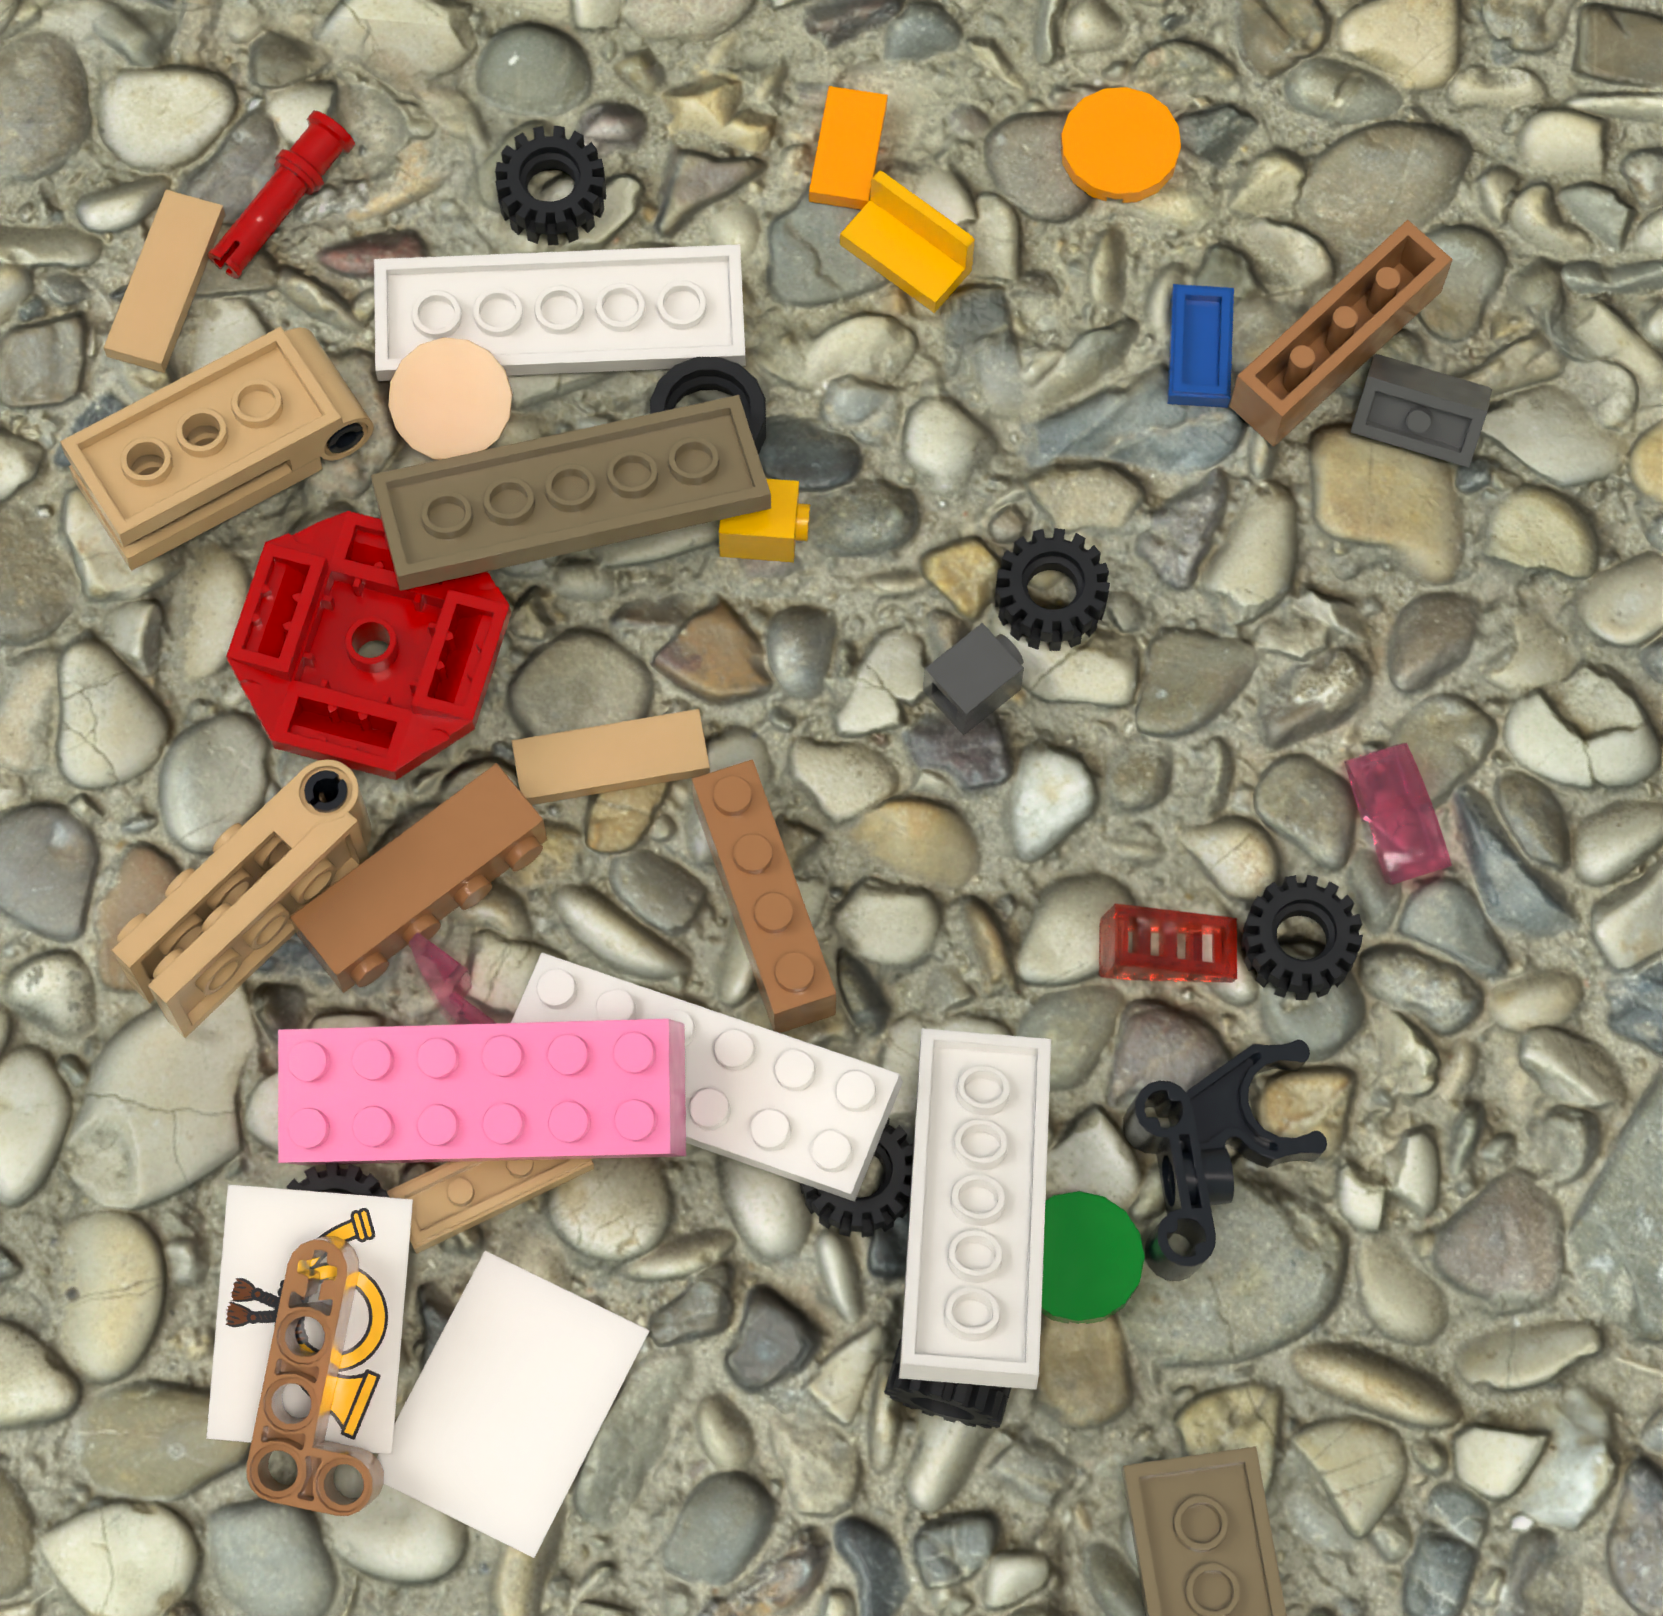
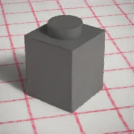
(974, 677)

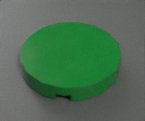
(1088, 1258)

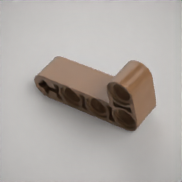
(318, 1375)

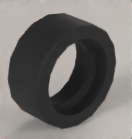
(713, 374)

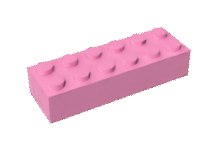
(482, 1092)

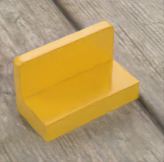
(910, 243)

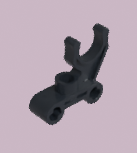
(1193, 1151)

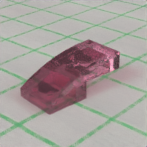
(1398, 813)
(446, 983)

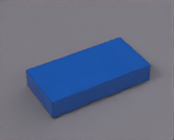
(1200, 346)

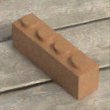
(1340, 333)
(421, 879)
(764, 897)

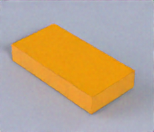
(848, 147)

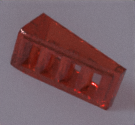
(1141, 965)

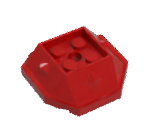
(312, 612)

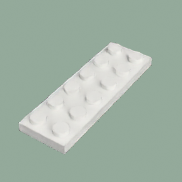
(566, 308)
(745, 1086)
(977, 1210)

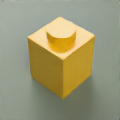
(769, 532)

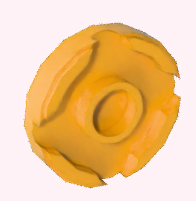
(1120, 144)

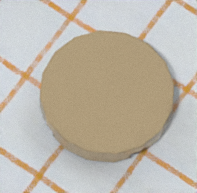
(450, 398)

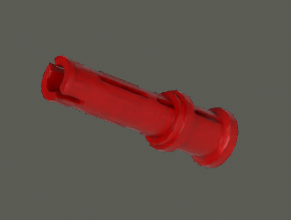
(297, 173)

